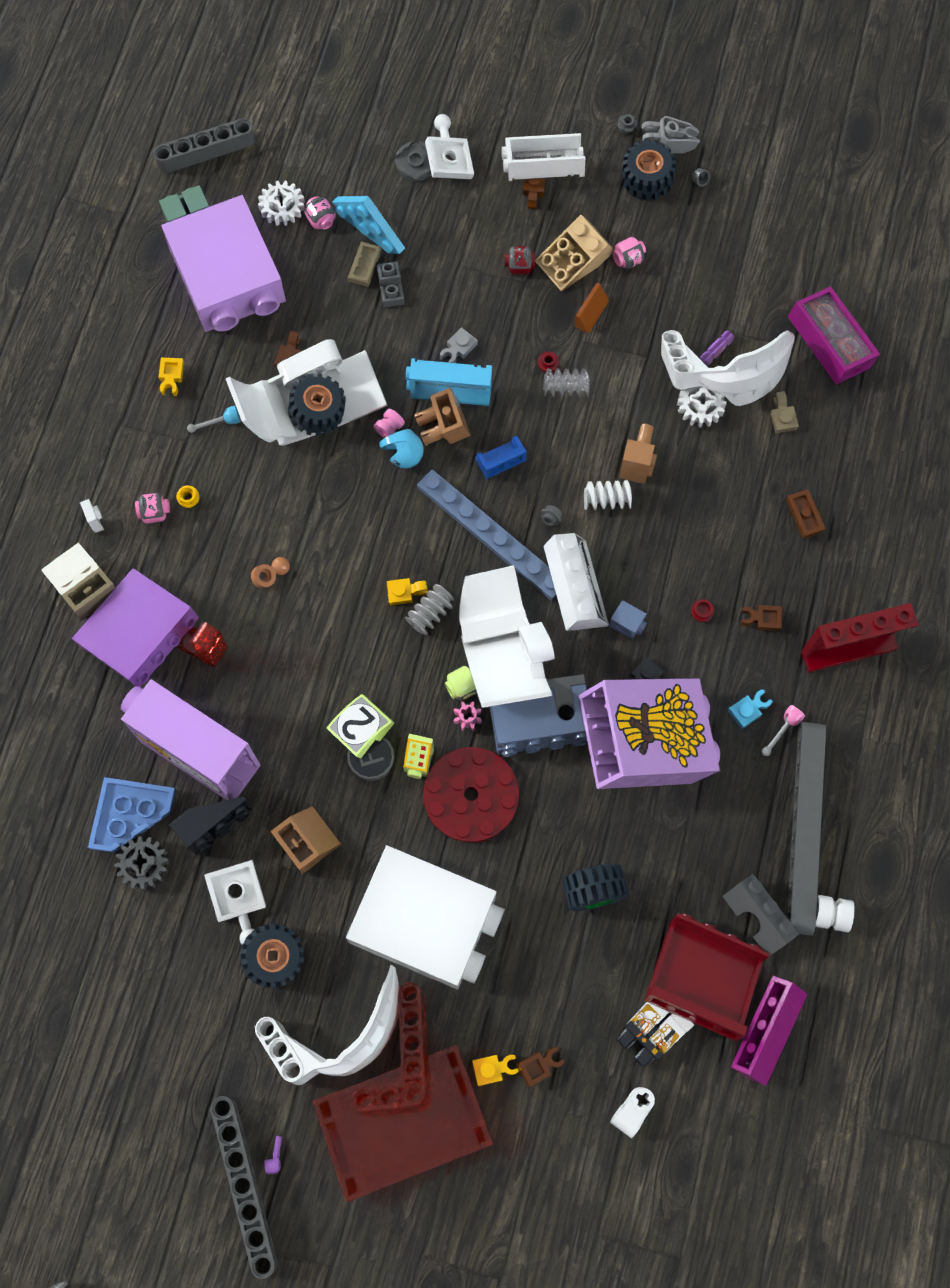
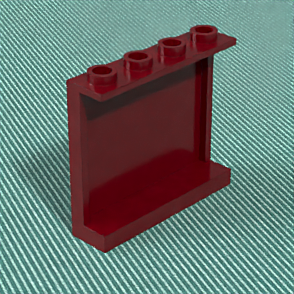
(857, 637)
(706, 976)

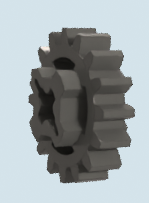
(142, 873)

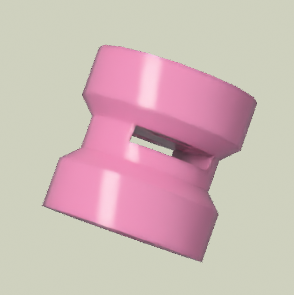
(389, 423)

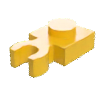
(170, 372)
(489, 1069)

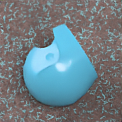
(408, 448)

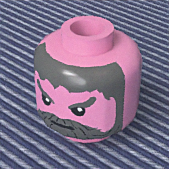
(320, 213)
(629, 253)
(152, 507)

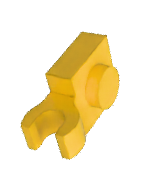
(402, 590)

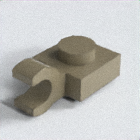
(783, 417)

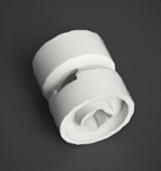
(835, 914)

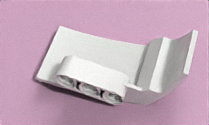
(265, 403)
(500, 642)

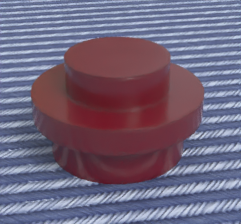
(702, 610)

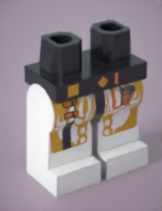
(649, 1036)

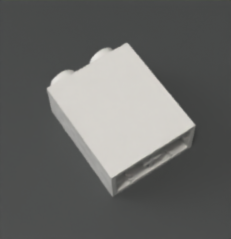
(425, 918)

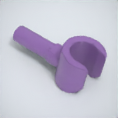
(273, 1165)

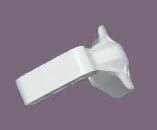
(741, 381)
(352, 1059)

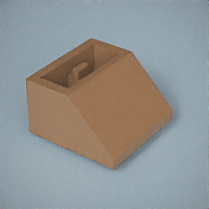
(305, 838)

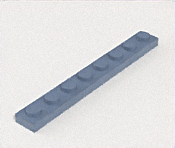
(488, 532)

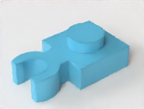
(748, 710)

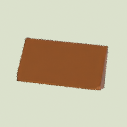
(591, 309)

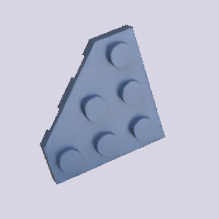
(127, 811)

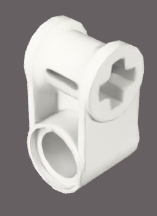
(631, 1116)

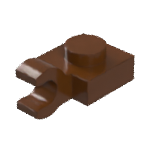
(532, 188)
(290, 350)

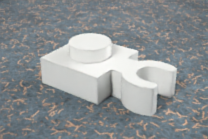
(92, 515)

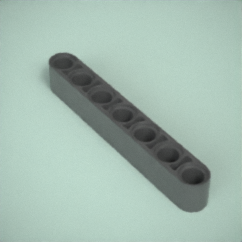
(241, 1199)

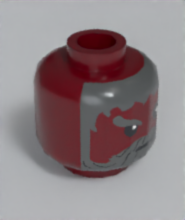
(520, 260)

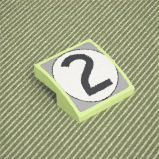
(360, 725)

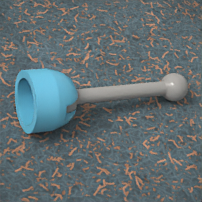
(230, 416)

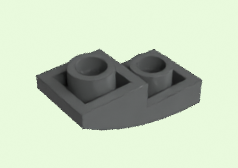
(390, 284)

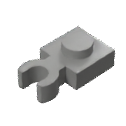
(459, 344)

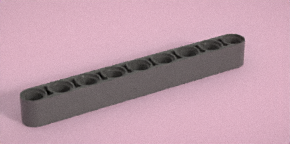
(806, 827)

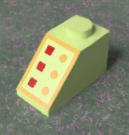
(418, 756)

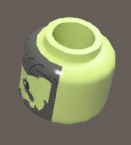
(460, 684)

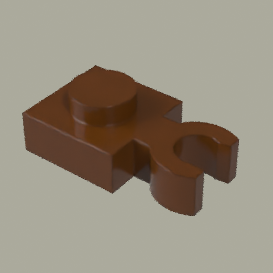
(766, 617)
(536, 1067)

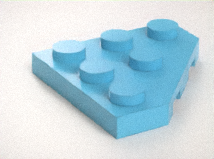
(368, 220)

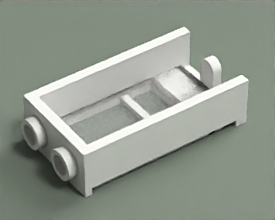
(543, 156)

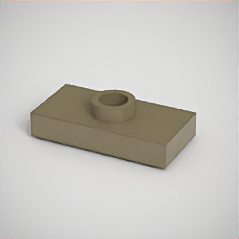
(364, 264)

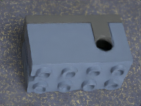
(537, 721)

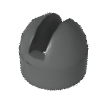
(704, 176)

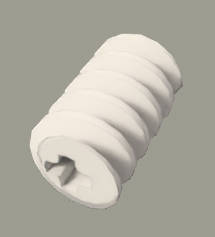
(607, 494)

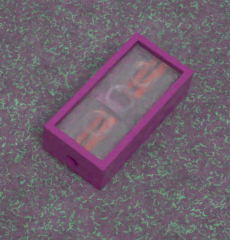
(833, 335)

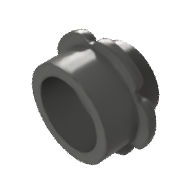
(625, 128)
(551, 515)

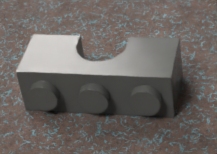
(775, 927)

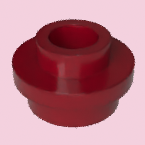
(543, 366)

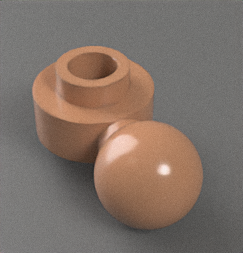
(279, 566)

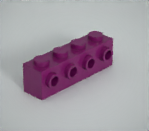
(769, 1030)

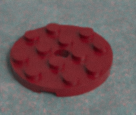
(475, 819)

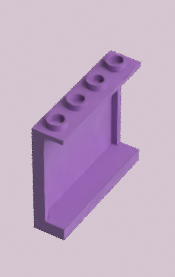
(136, 627)

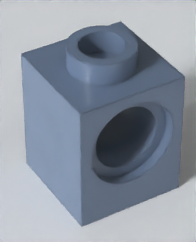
(628, 620)

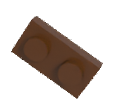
(805, 514)

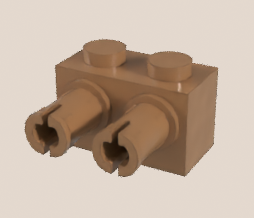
(449, 415)
(639, 457)

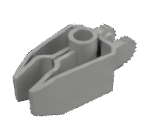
(674, 133)

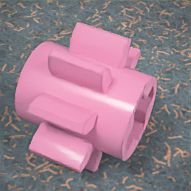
(464, 710)

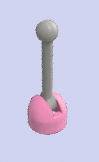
(793, 717)

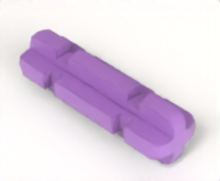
(717, 348)

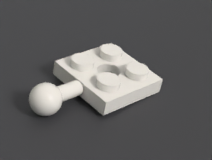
(456, 148)
(228, 906)

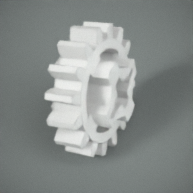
(270, 204)
(696, 411)

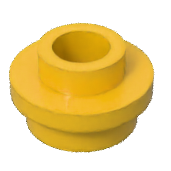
(183, 492)

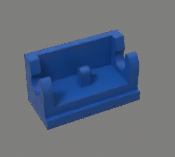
(501, 458)

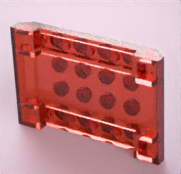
(391, 1148)

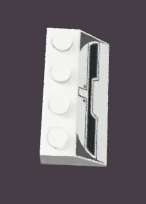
(575, 582)

